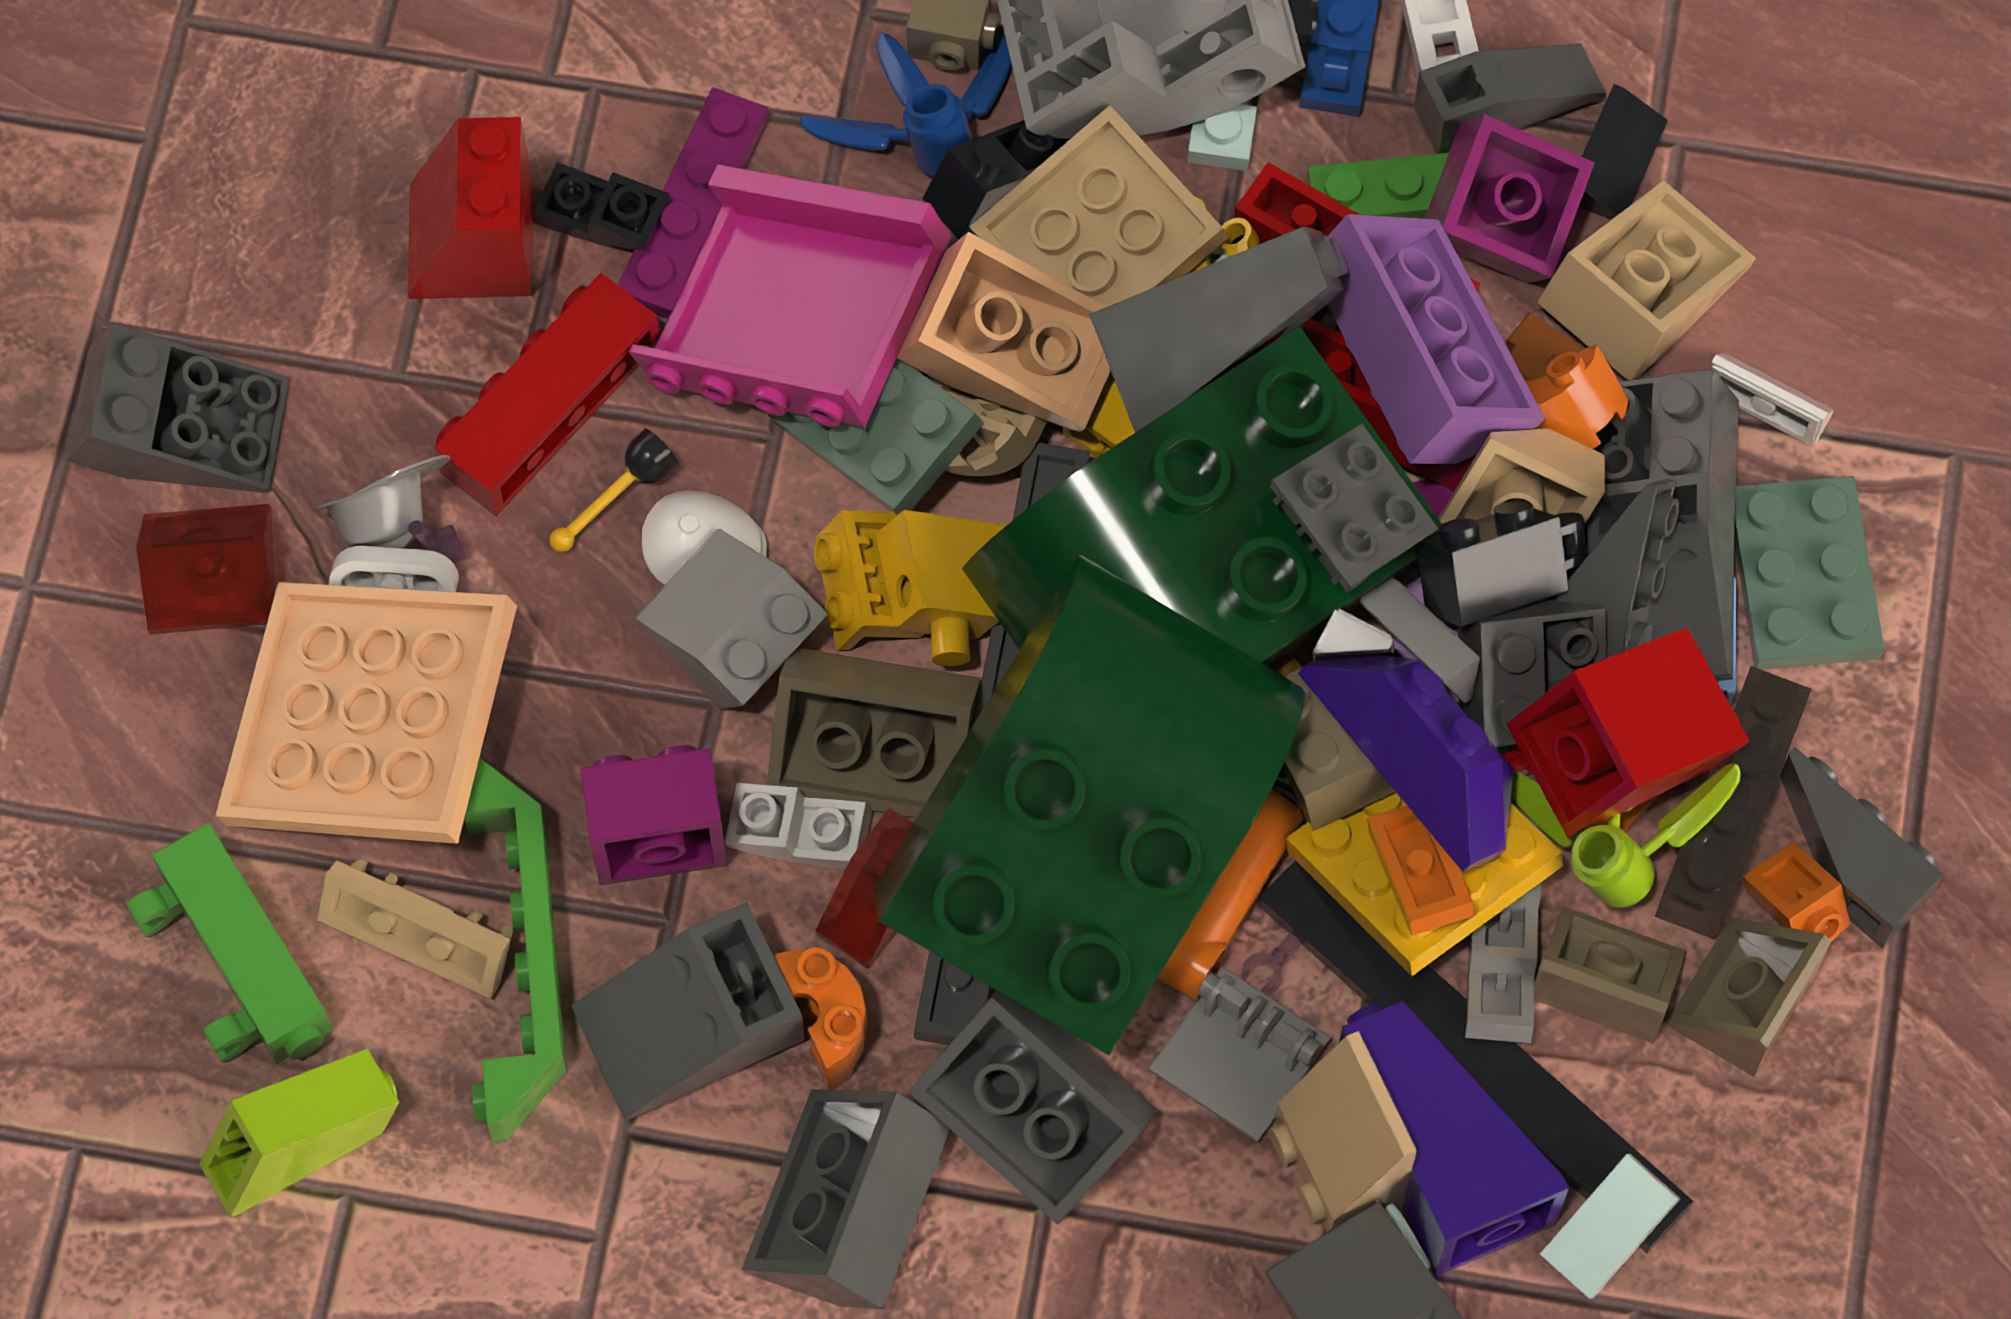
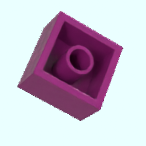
(1508, 198)
(653, 815)

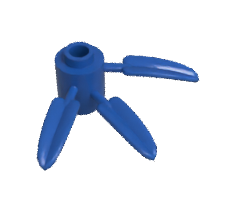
(933, 114)

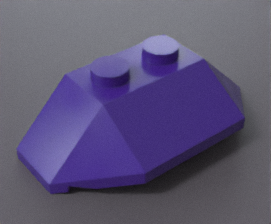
(1422, 748)

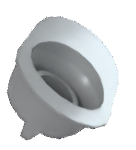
(385, 508)

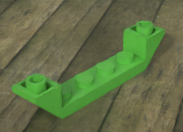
(520, 1083)

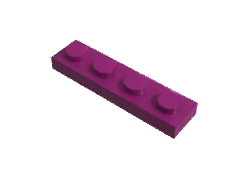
(723, 136)

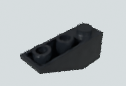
(984, 171)

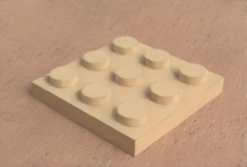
(1103, 216)

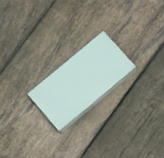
(1610, 1226)

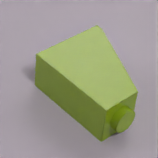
(296, 1129)

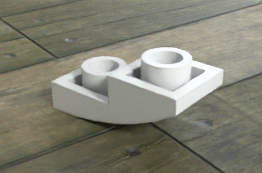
(796, 828)

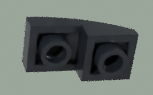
(600, 210)

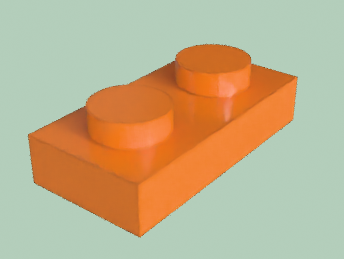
(1419, 871)

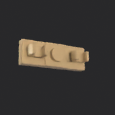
(414, 927)

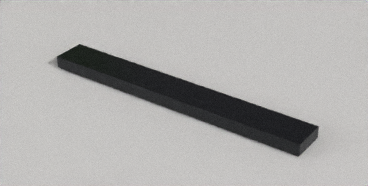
(1540, 1106)

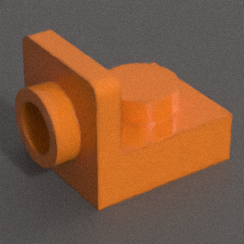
(1799, 892)

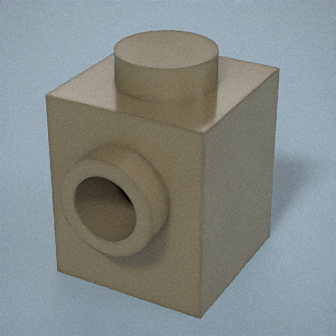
(951, 32)

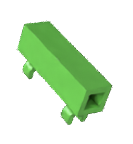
(241, 943)

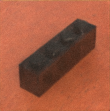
(1715, 857)

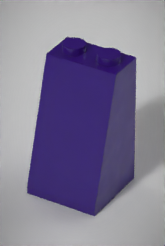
(1474, 1170)

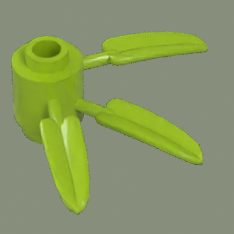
(1606, 855)

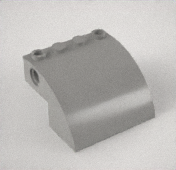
(1144, 58)

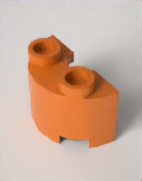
(1579, 395)
(835, 1002)

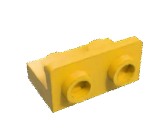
(855, 579)

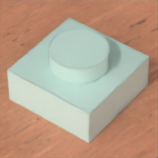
(1224, 139)

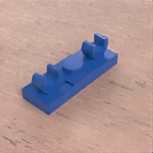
(1339, 56)

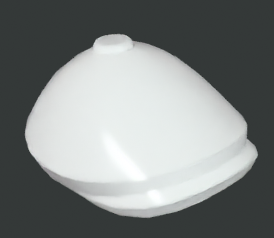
(683, 524)

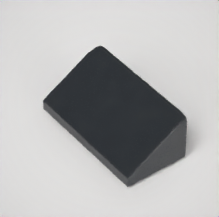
(1621, 152)

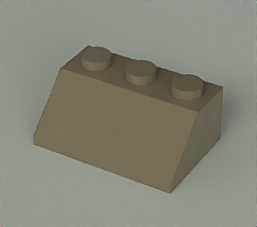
(867, 729)

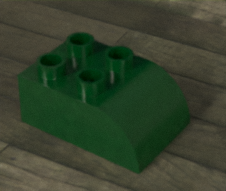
(1194, 514)
(1092, 805)

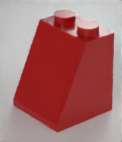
(473, 214)
(1626, 730)

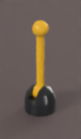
(645, 461)

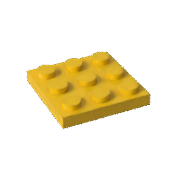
(1350, 870)

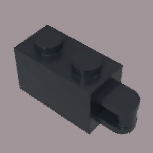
(1498, 561)

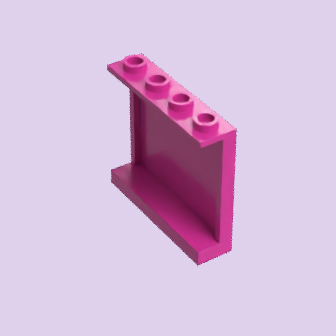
(798, 297)

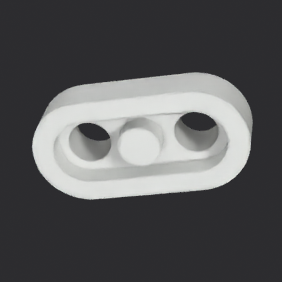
(394, 569)

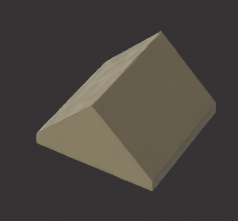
(1608, 974)
(1748, 990)

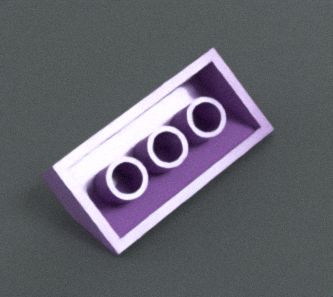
(1426, 340)

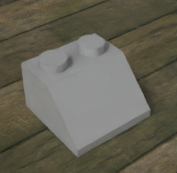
(729, 619)

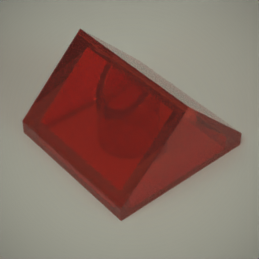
(207, 568)

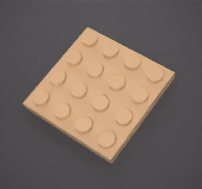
(367, 712)

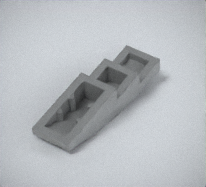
(1503, 971)

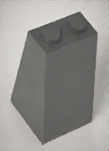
(1213, 319)

